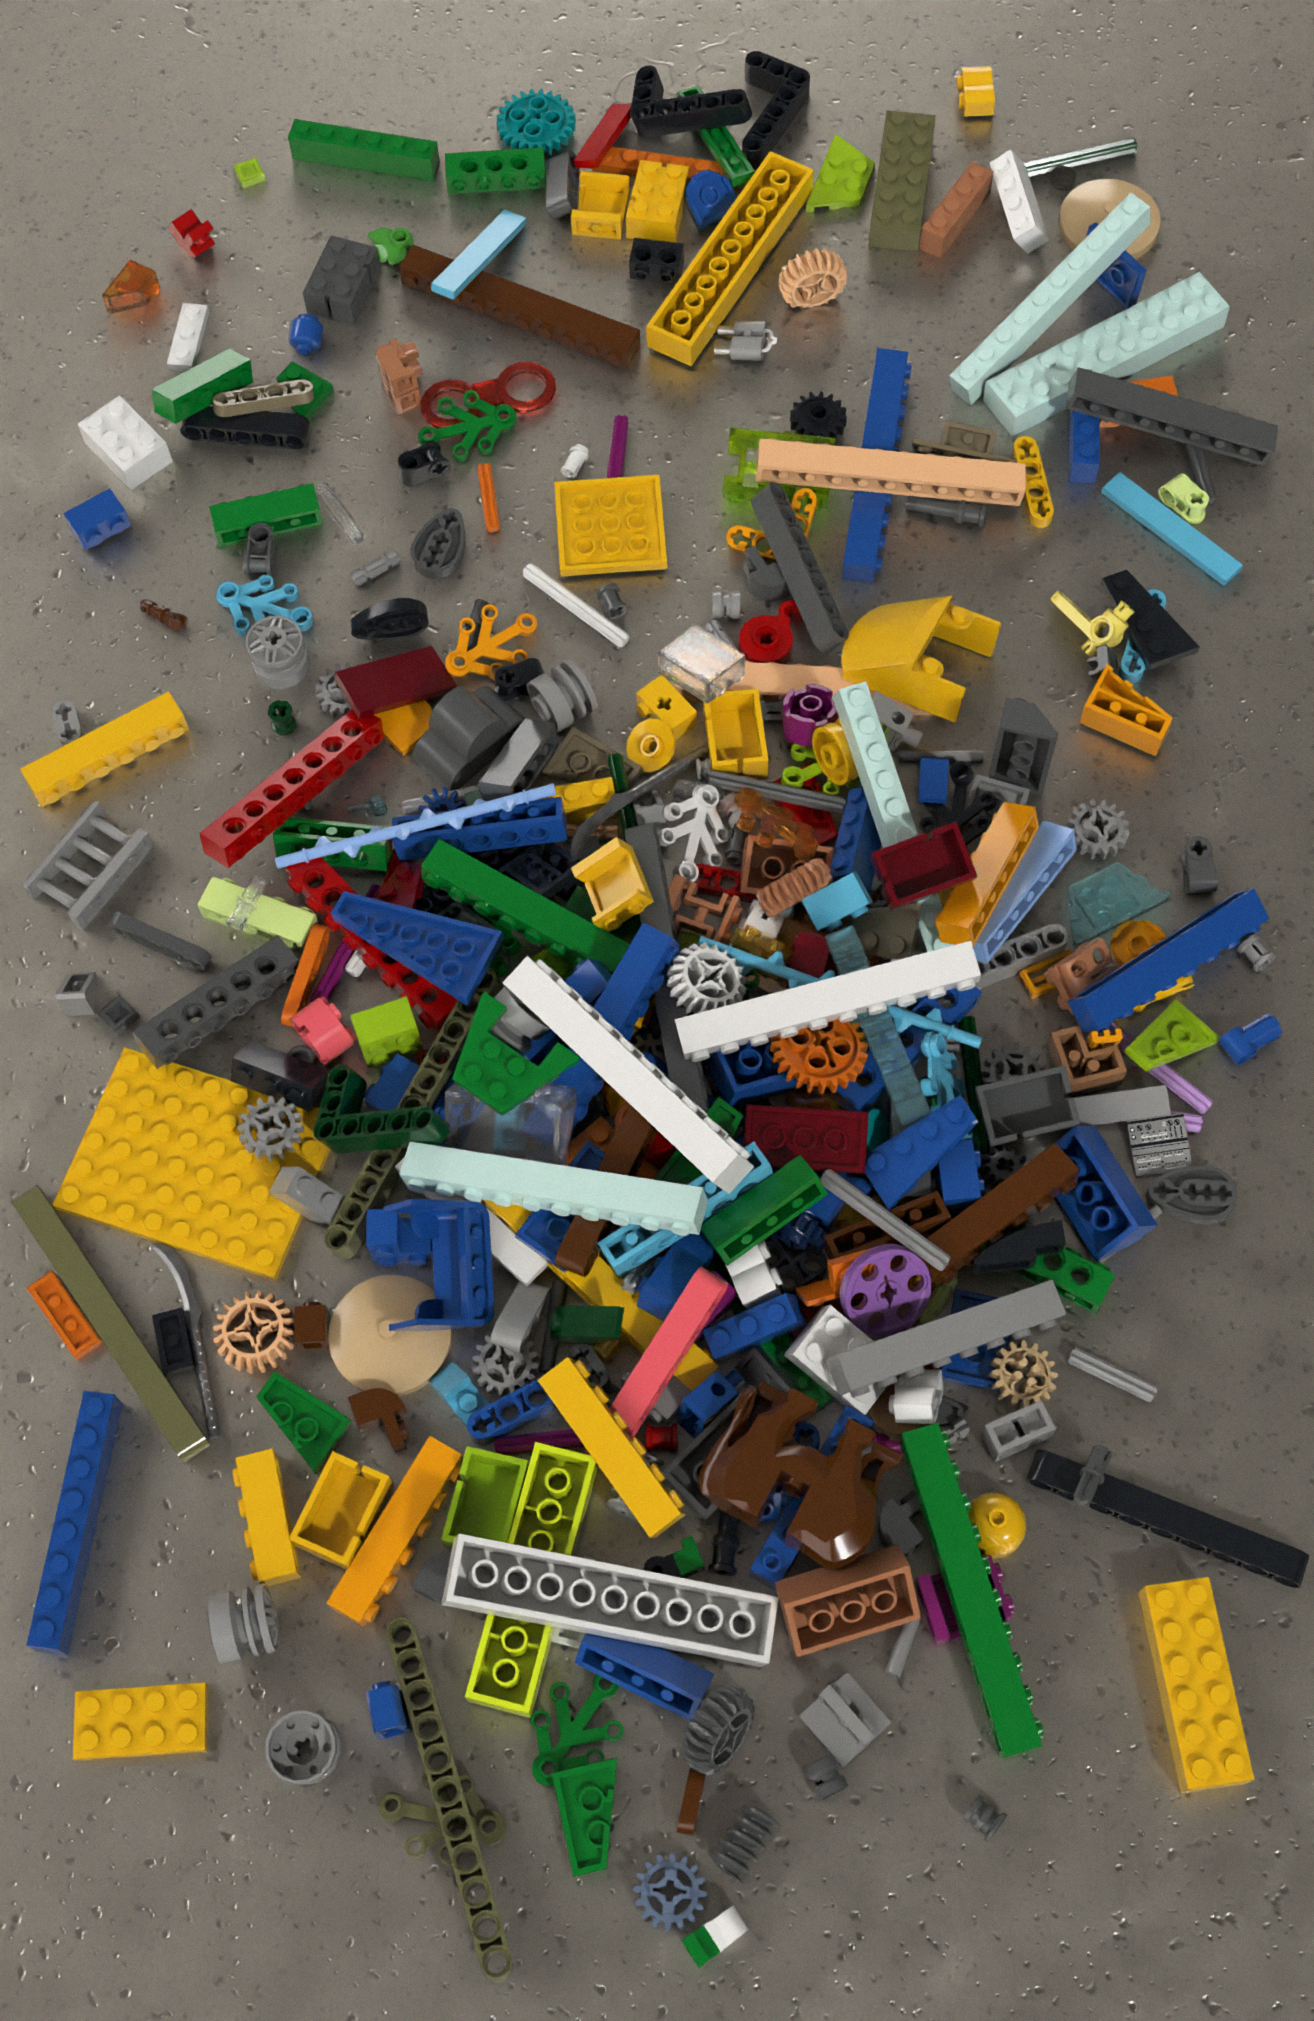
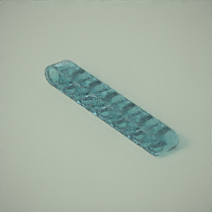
(881, 1035)

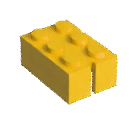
(657, 201)
(736, 734)
(341, 1510)

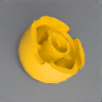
(999, 1523)

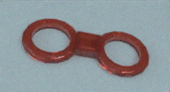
(492, 392)

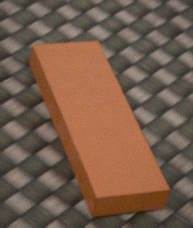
(64, 1315)

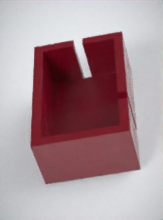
(922, 868)

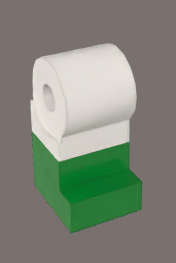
(715, 1936)

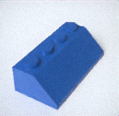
(1104, 1201)

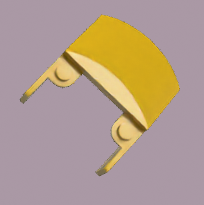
(890, 645)

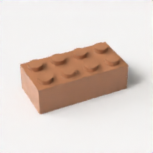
(848, 1602)

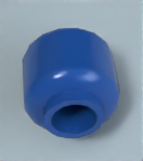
(305, 334)

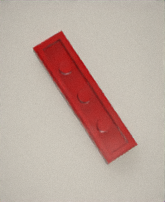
(603, 136)

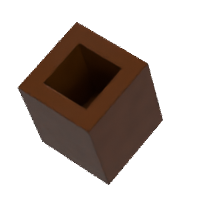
(311, 1326)

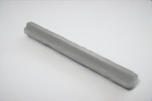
(885, 1220)

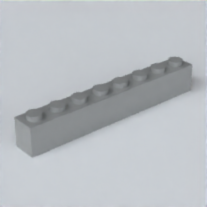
(944, 1338)

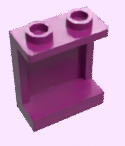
(939, 1609)

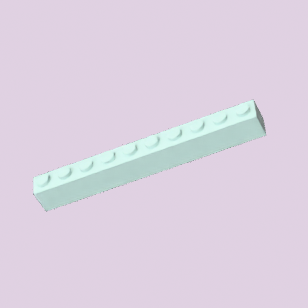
(1051, 298)
(883, 790)
(554, 1188)

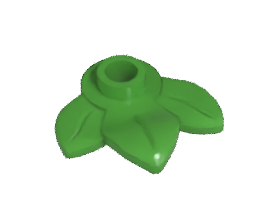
(391, 244)

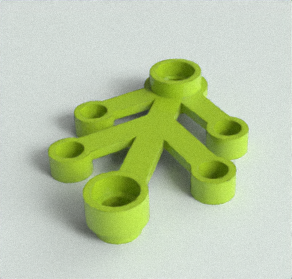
(799, 775)

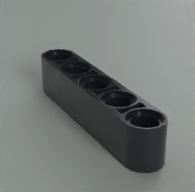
(251, 429)

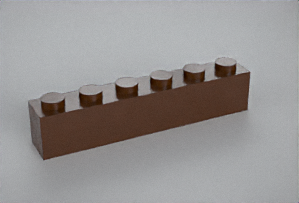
(1002, 1210)

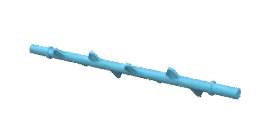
(902, 1017)

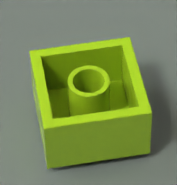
(387, 1031)

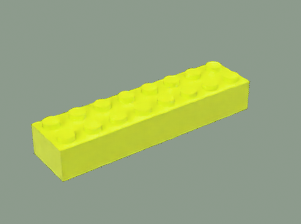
(548, 1519)

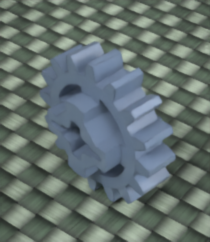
(647, 1890)

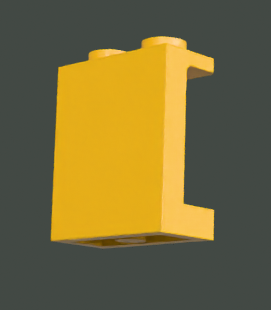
(601, 205)
(614, 884)

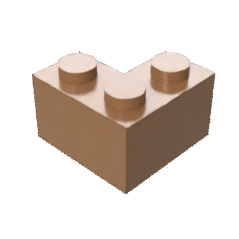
(1085, 1069)

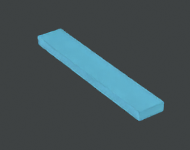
(478, 254)
(1172, 529)

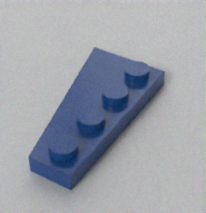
(911, 1153)

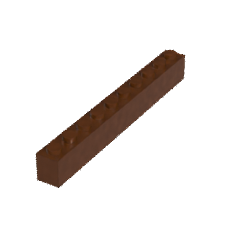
(528, 309)

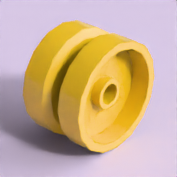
(834, 753)

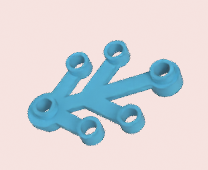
(262, 603)
(939, 1080)

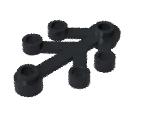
(958, 813)

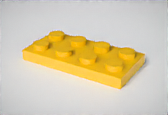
(140, 1721)

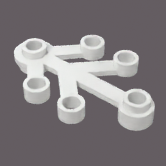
(696, 829)

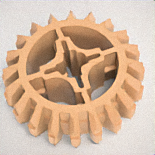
(812, 278)
(268, 1329)

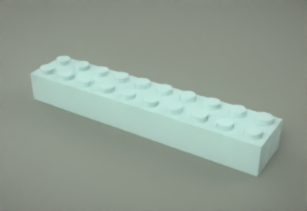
(1112, 348)

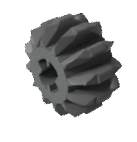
(1002, 1159)

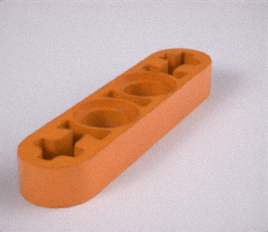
(306, 972)

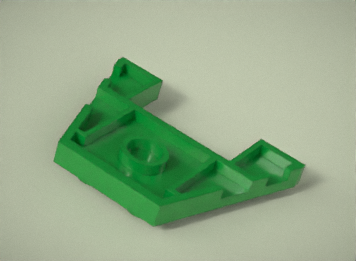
(496, 1071)

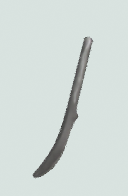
(618, 801)
(193, 1316)

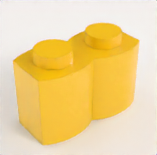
(976, 90)

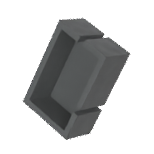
(344, 277)
(1026, 1106)

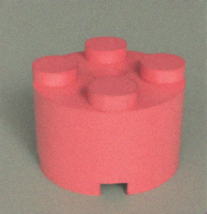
(323, 1030)

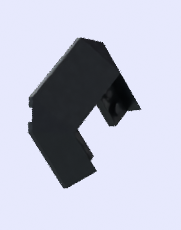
(538, 867)

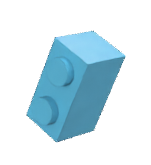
(837, 901)

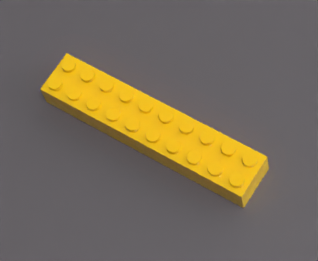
(729, 258)

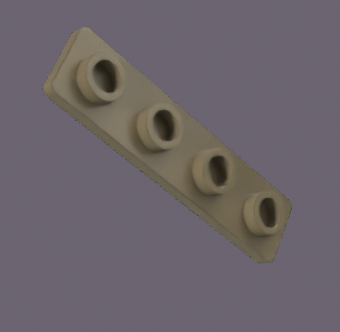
(962, 441)

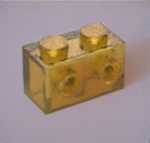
(749, 940)

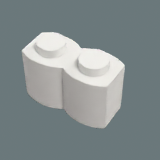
(754, 1277)
(917, 1397)

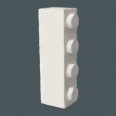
(1019, 201)

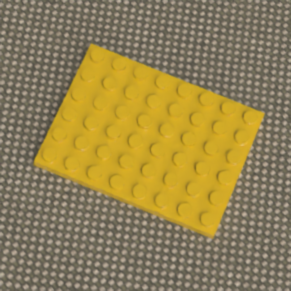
(172, 1167)

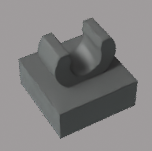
(1104, 656)

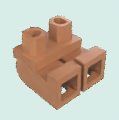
(398, 372)
(1079, 971)

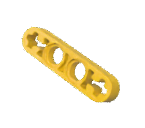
(1034, 481)

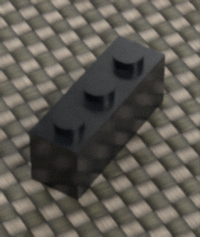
(279, 1075)

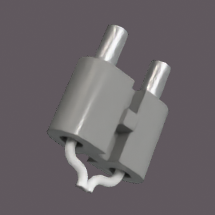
(747, 340)

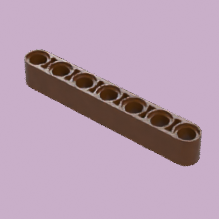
(622, 1157)

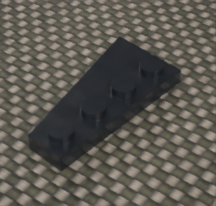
(1151, 628)

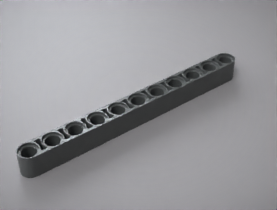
(659, 915)

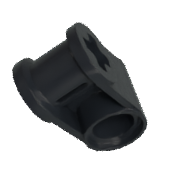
(421, 464)
(516, 678)

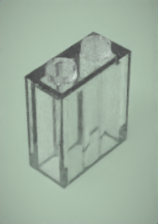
(701, 664)

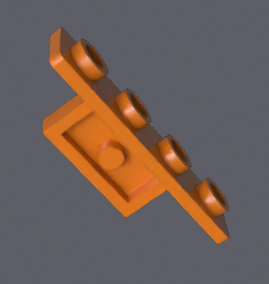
(829, 1289)

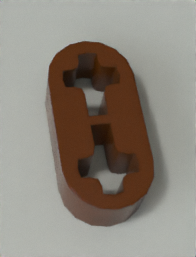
(691, 1802)

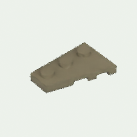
(585, 759)

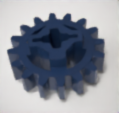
(802, 1233)

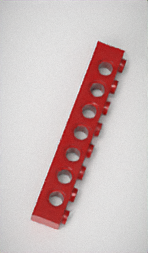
(290, 787)
(318, 898)

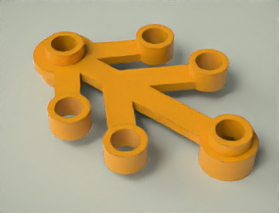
(487, 647)

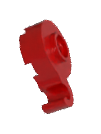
(771, 630)

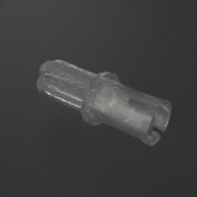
(246, 903)

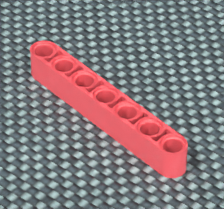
(668, 1348)

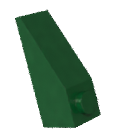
(586, 1323)

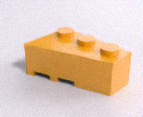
(1125, 714)

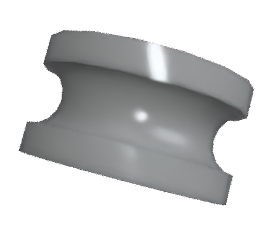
(703, 769)

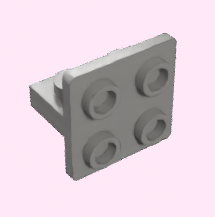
(845, 1719)

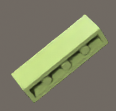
(270, 919)

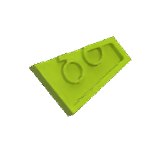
(1170, 1037)

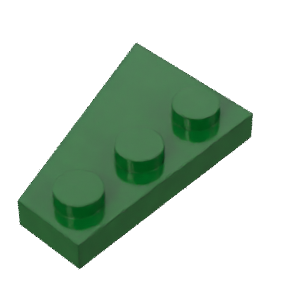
(304, 1419)
(585, 1809)

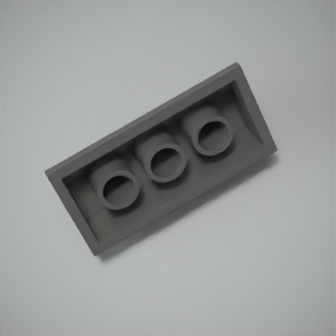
(1023, 746)
(685, 1469)

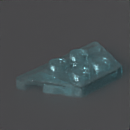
(1108, 901)

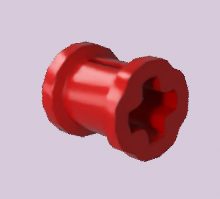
(661, 1438)

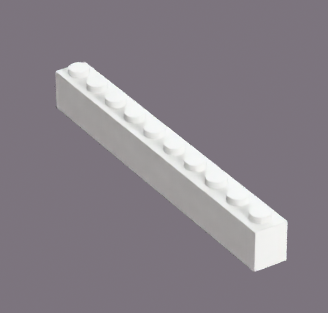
(827, 1001)

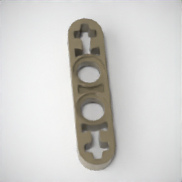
(235, 402)

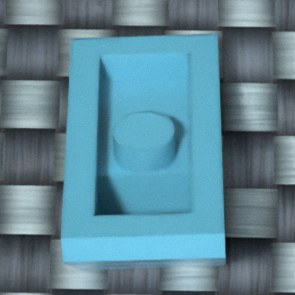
(458, 1391)

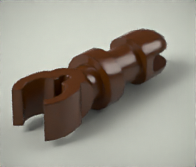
(163, 614)

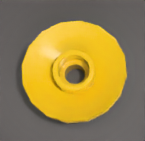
(642, 742)

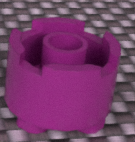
(807, 711)

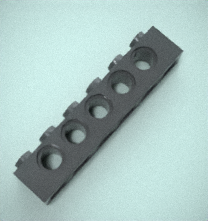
(200, 1003)

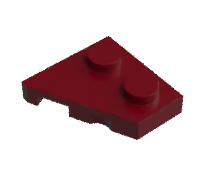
(403, 886)

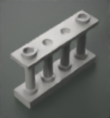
(109, 880)

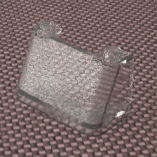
(531, 1131)

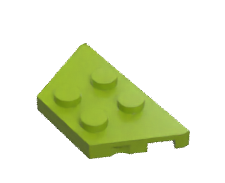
(842, 177)

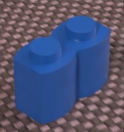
(387, 1710)

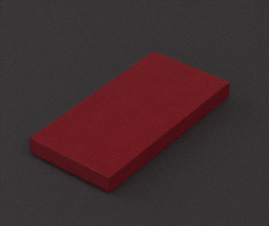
(394, 681)
(820, 1136)

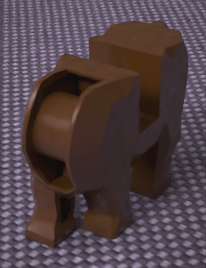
(762, 1453)

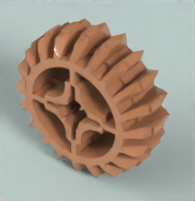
(794, 887)

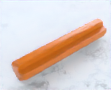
(488, 498)

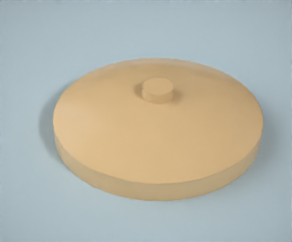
(1094, 202)
(381, 1358)

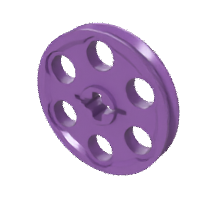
(875, 1285)

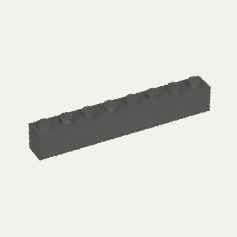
(1171, 416)

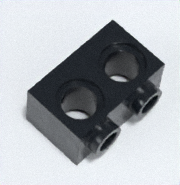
(656, 261)

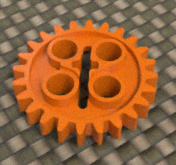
(820, 1049)

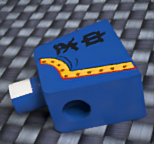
(708, 1401)

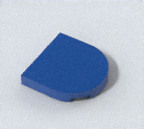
(708, 198)

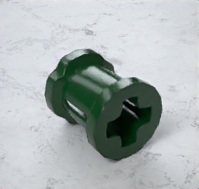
(285, 715)

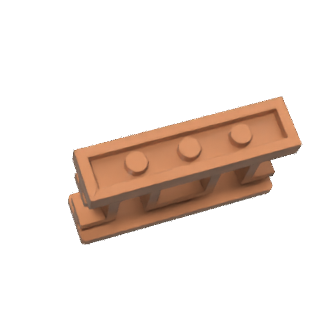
(733, 915)

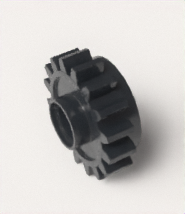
(818, 416)

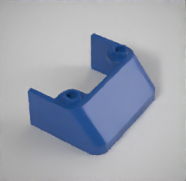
(459, 1264)

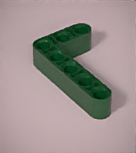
(347, 1130)

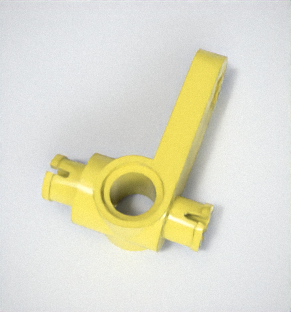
(1093, 628)

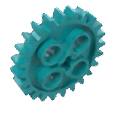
(536, 121)

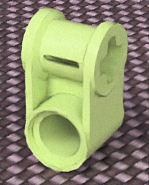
(1183, 494)

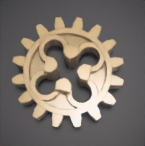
(1040, 1369)

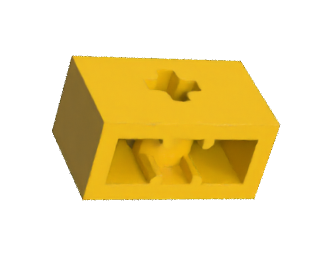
(665, 703)

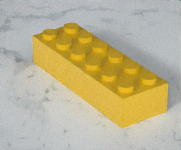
(1195, 1685)

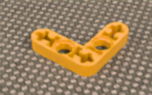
(810, 510)

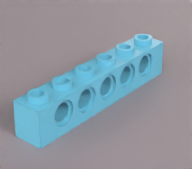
(635, 1245)

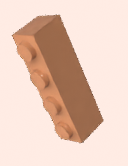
(956, 210)

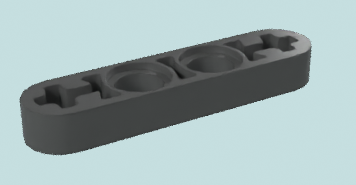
(159, 941)

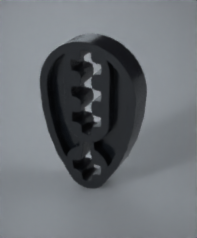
(390, 620)

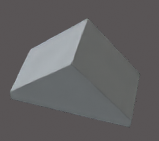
(78, 994)

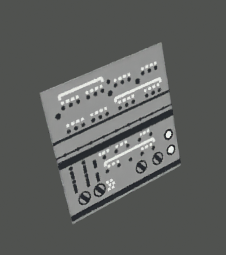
(1159, 1144)

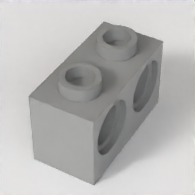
(1018, 1431)

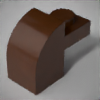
(379, 1408)

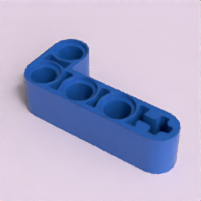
(519, 1400)

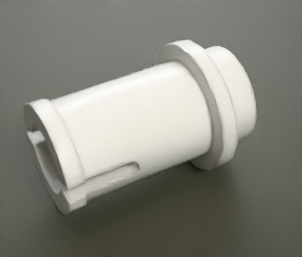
(577, 456)

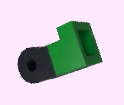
(680, 1563)

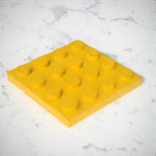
(610, 525)

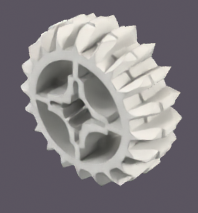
(705, 979)

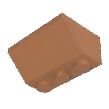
(765, 865)

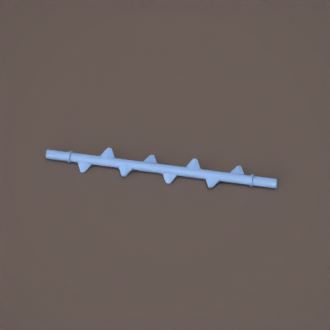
(427, 820)

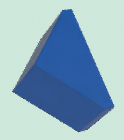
(933, 780)

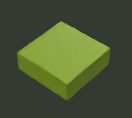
(249, 173)

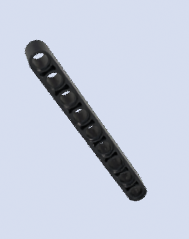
(1174, 1521)

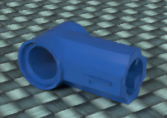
(1246, 1041)

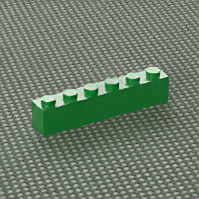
(364, 150)

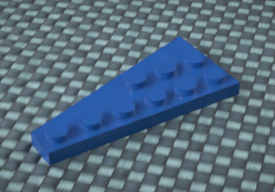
(433, 946)

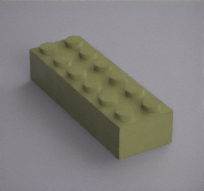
(902, 181)

